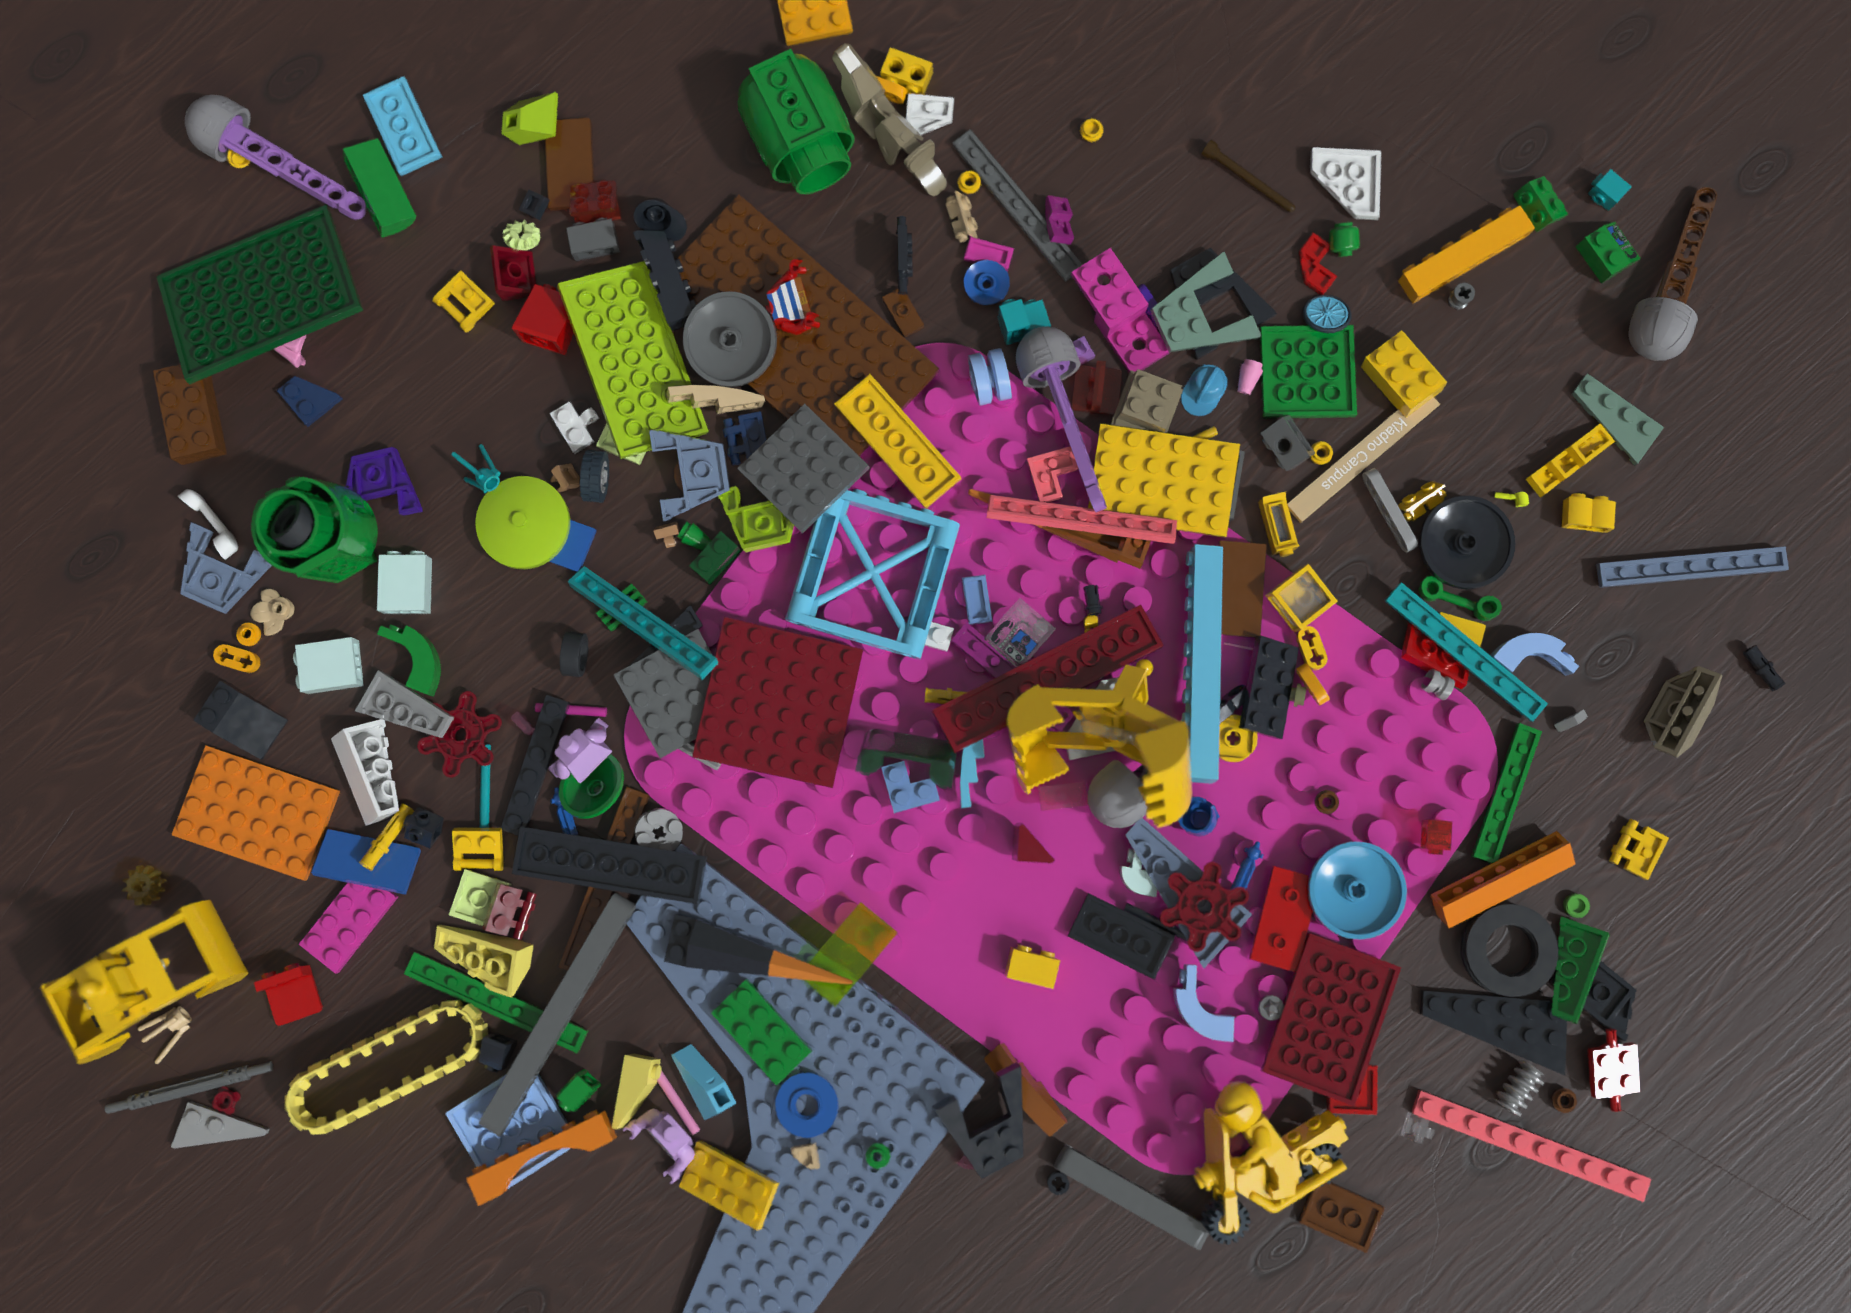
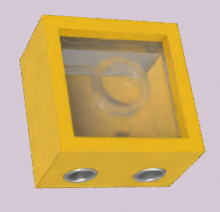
(1301, 598)

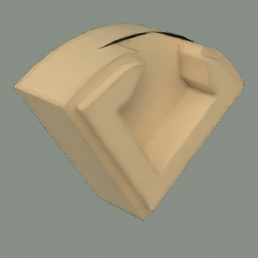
(807, 1155)

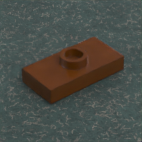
(903, 313)

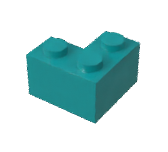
(1020, 318)

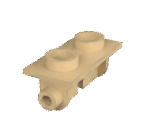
(966, 225)

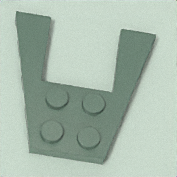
(1183, 321)

